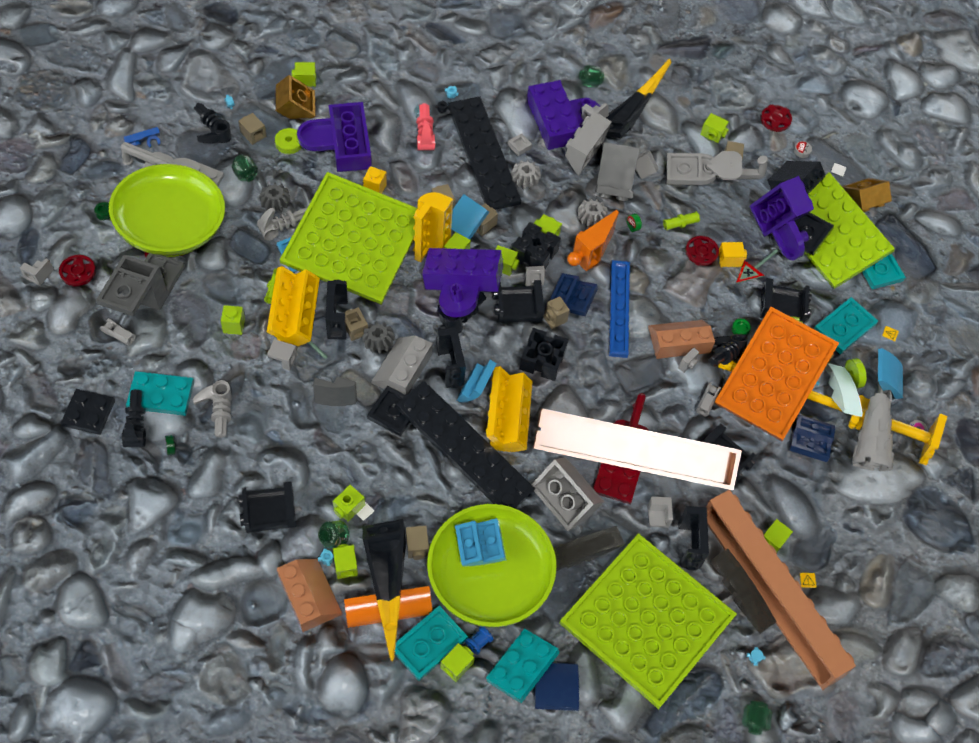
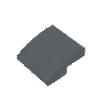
(340, 393)

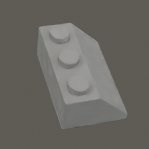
(587, 141)
(404, 364)
(566, 493)

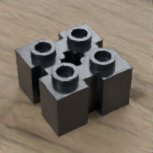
(535, 246)
(543, 354)

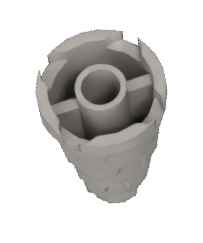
(875, 438)

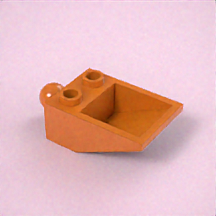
(593, 242)

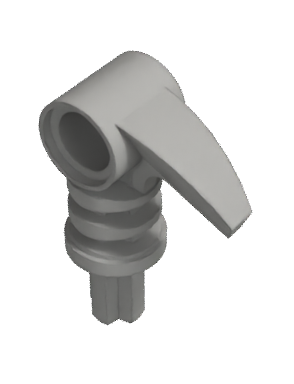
(269, 227)
(221, 405)

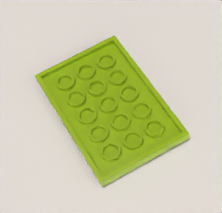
(854, 240)

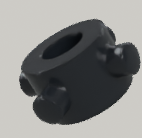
(442, 107)

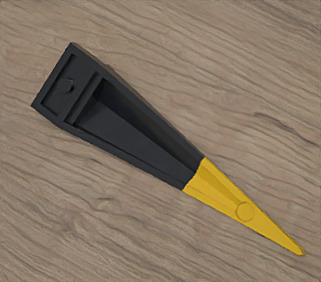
(628, 112)
(385, 555)

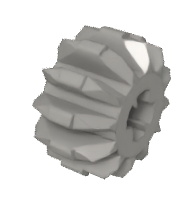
(526, 174)
(591, 212)

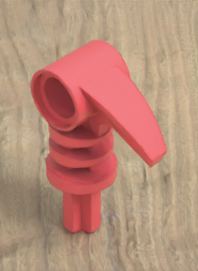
(425, 135)

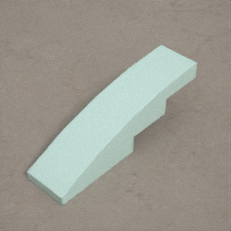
(845, 391)

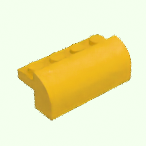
(432, 223)
(293, 306)
(509, 411)

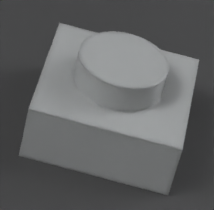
(520, 144)
(534, 273)
(689, 360)

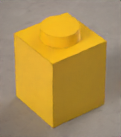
(375, 179)
(732, 254)

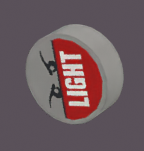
(802, 149)

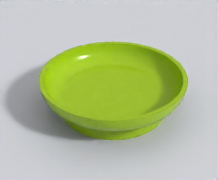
(167, 209)
(498, 591)

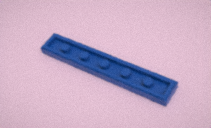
(619, 309)

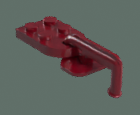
(617, 481)

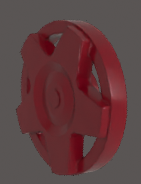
(777, 117)
(702, 251)
(78, 271)

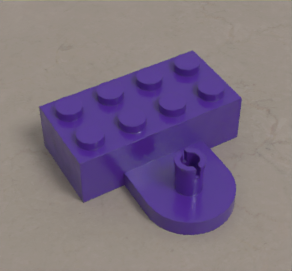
(555, 113)
(343, 133)
(779, 211)
(462, 276)

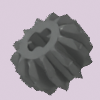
(274, 197)
(378, 337)

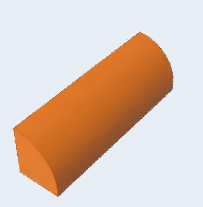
(365, 609)

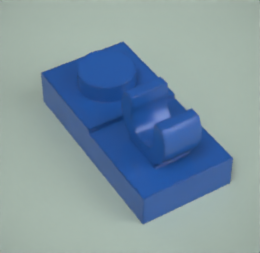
(137, 138)

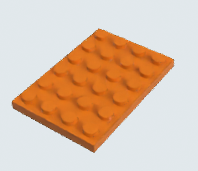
(776, 373)

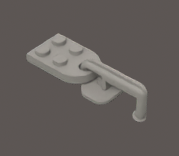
(160, 158)
(704, 168)

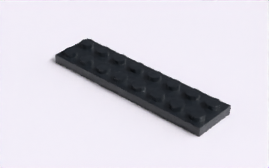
(484, 153)
(464, 447)

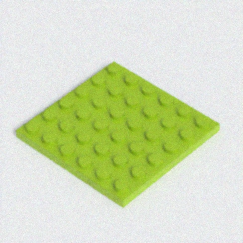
(352, 237)
(648, 620)

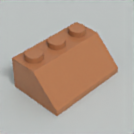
(680, 338)
(308, 592)

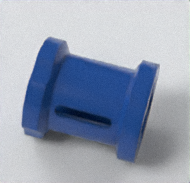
(479, 640)

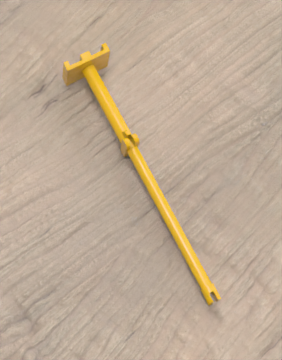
(931, 438)

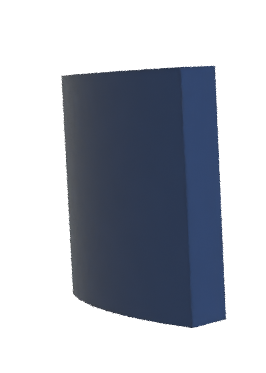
(575, 293)
(812, 438)
(558, 688)

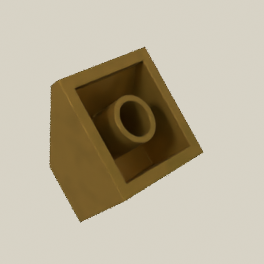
(294, 99)
(869, 193)

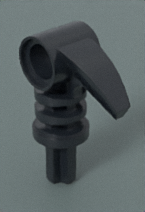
(220, 128)
(450, 322)
(730, 348)
(132, 433)

